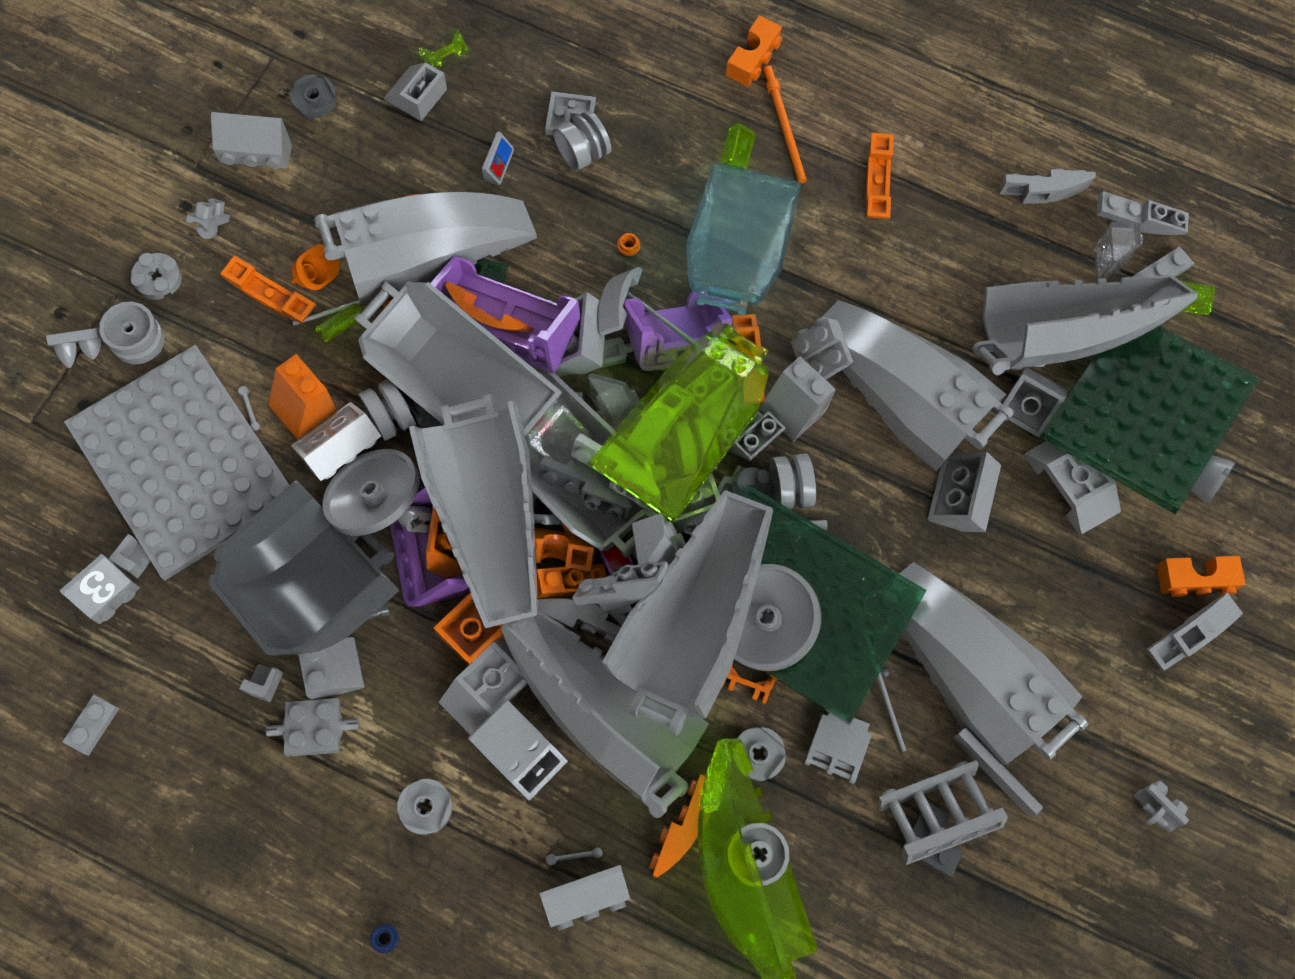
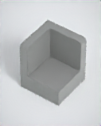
(130, 556)
(263, 682)

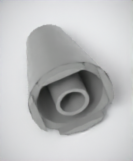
(1212, 478)

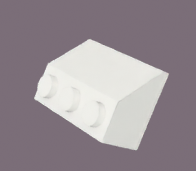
(336, 441)

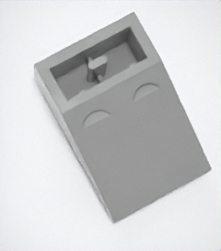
(517, 749)

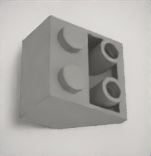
(418, 90)

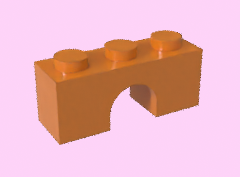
(747, 64)
(564, 546)
(1179, 577)

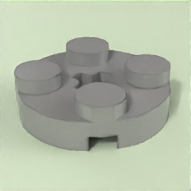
(150, 264)
(774, 752)
(432, 820)

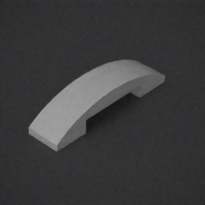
(611, 309)

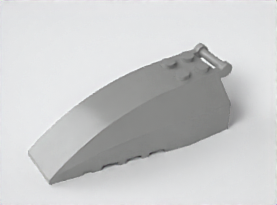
(420, 234)
(1063, 323)
(917, 386)
(484, 499)
(689, 627)
(989, 673)
(595, 711)

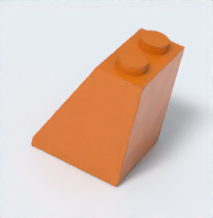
(299, 397)

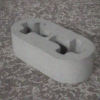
(417, 519)

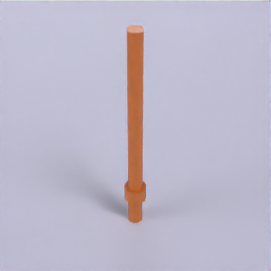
(773, 88)

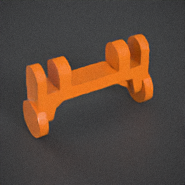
(763, 686)

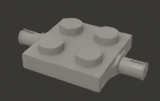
(312, 727)

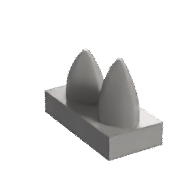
(65, 344)

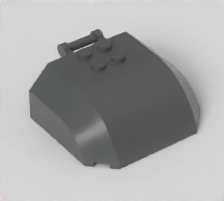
(299, 578)

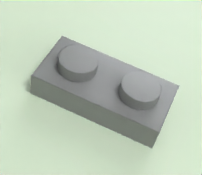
(90, 725)

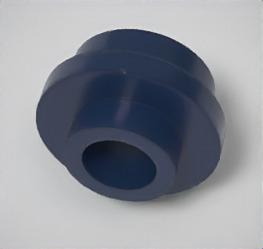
(376, 934)

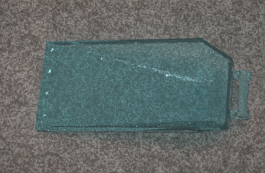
(739, 236)

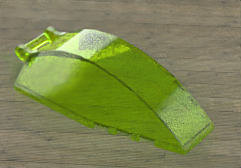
(759, 919)

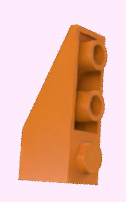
(564, 581)

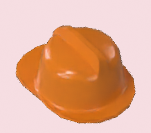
(314, 270)

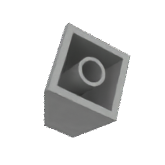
(798, 398)

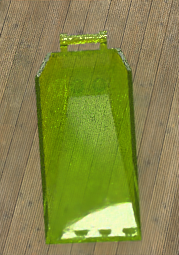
(686, 422)

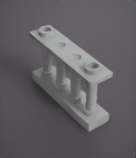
(939, 838)

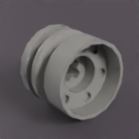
(582, 140)

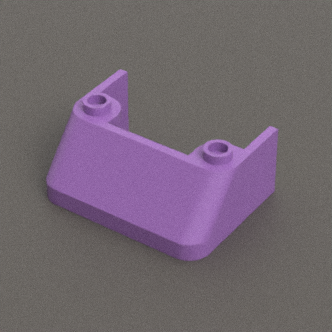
(418, 583)

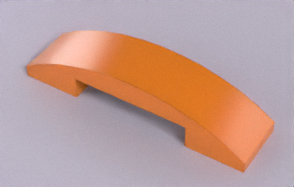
(878, 176)
(266, 291)
(465, 301)

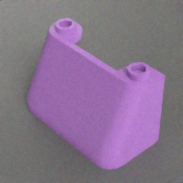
(657, 344)

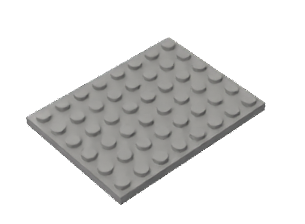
(178, 460)

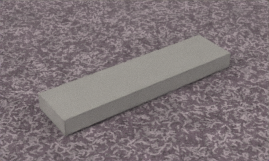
(997, 772)

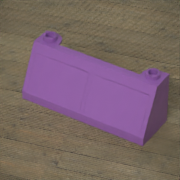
(551, 321)

